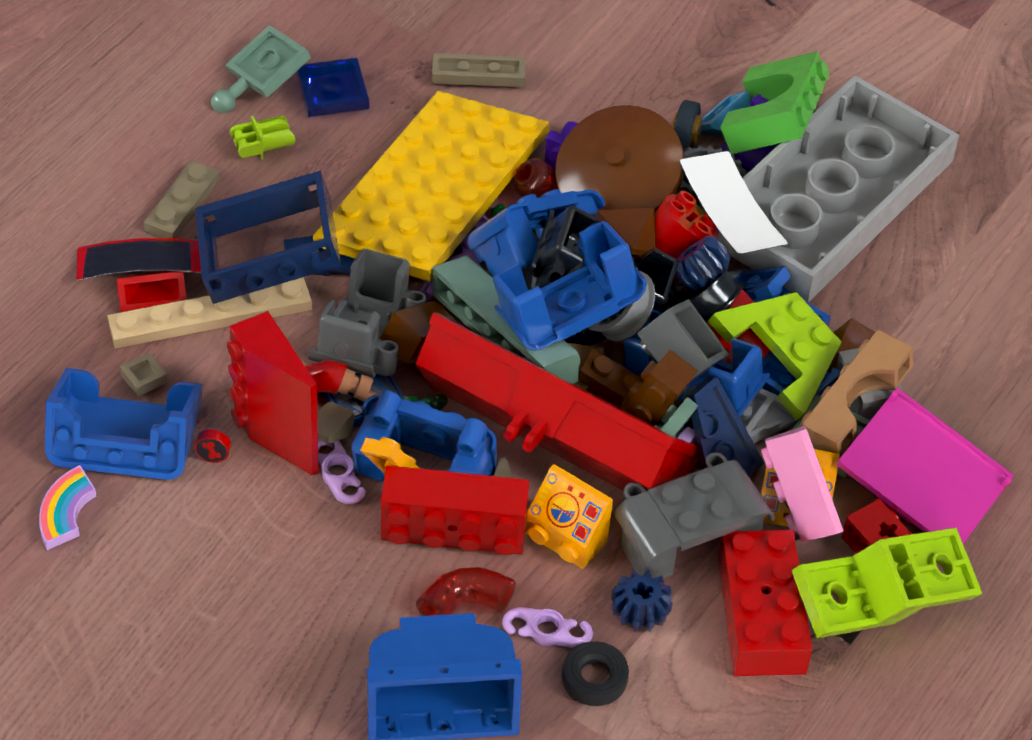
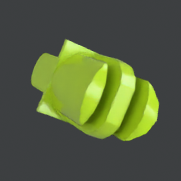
(262, 136)

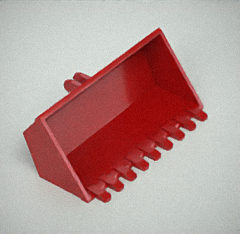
(549, 410)

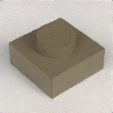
(143, 374)

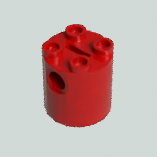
(680, 224)

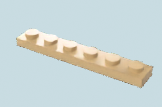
(202, 315)

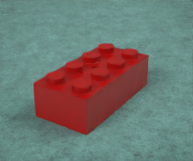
(454, 510)
(764, 630)

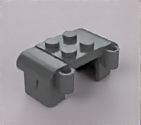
(354, 329)
(687, 514)

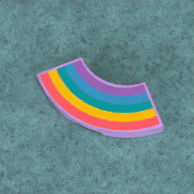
(62, 506)

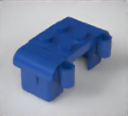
(509, 234)
(576, 300)
(740, 381)
(426, 429)

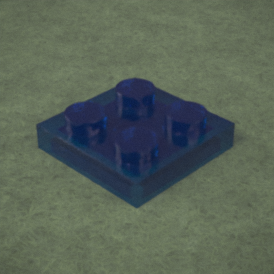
(333, 87)

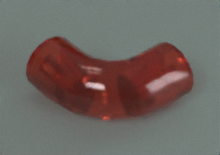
(463, 587)

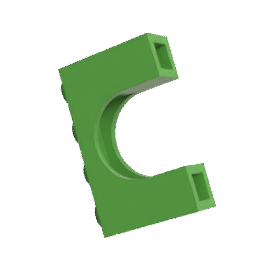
(792, 92)

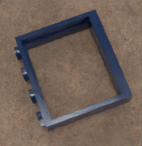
(255, 209)

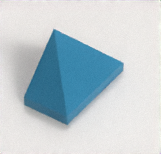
(713, 120)

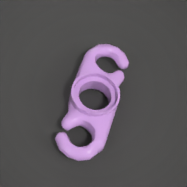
(339, 482)
(534, 617)

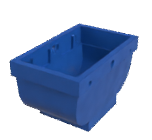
(443, 676)

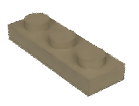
(478, 70)
(181, 200)

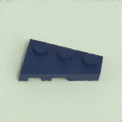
(720, 427)

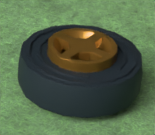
(688, 123)

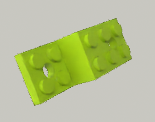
(886, 582)

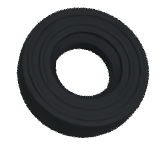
(591, 693)

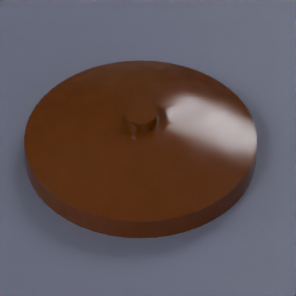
(623, 156)

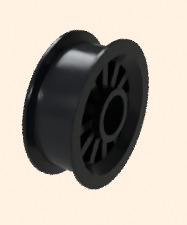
(712, 297)

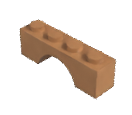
(879, 365)

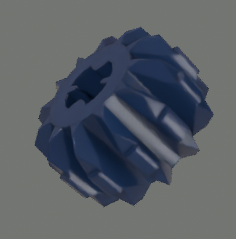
(701, 263)
(641, 600)

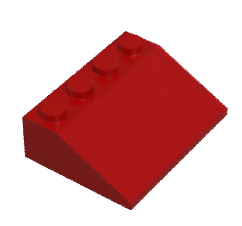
(273, 392)

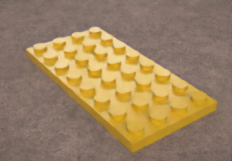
(435, 181)

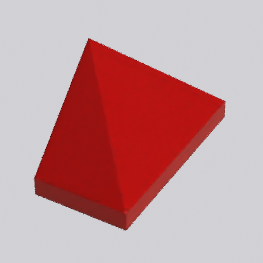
(150, 290)

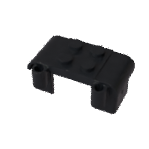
(559, 254)

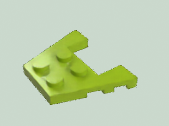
(793, 336)

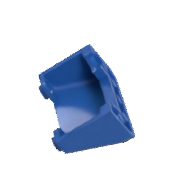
(119, 433)

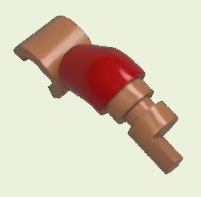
(335, 377)

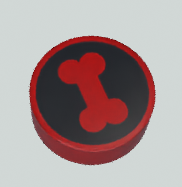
(212, 446)

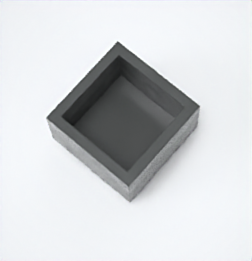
(686, 335)

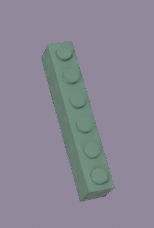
(472, 297)

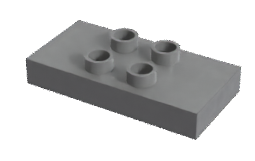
(843, 182)

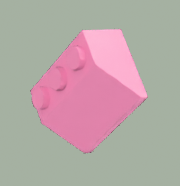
(801, 485)

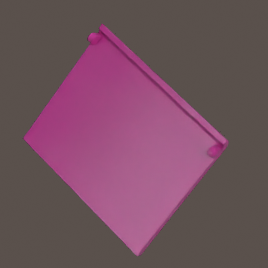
(924, 468)

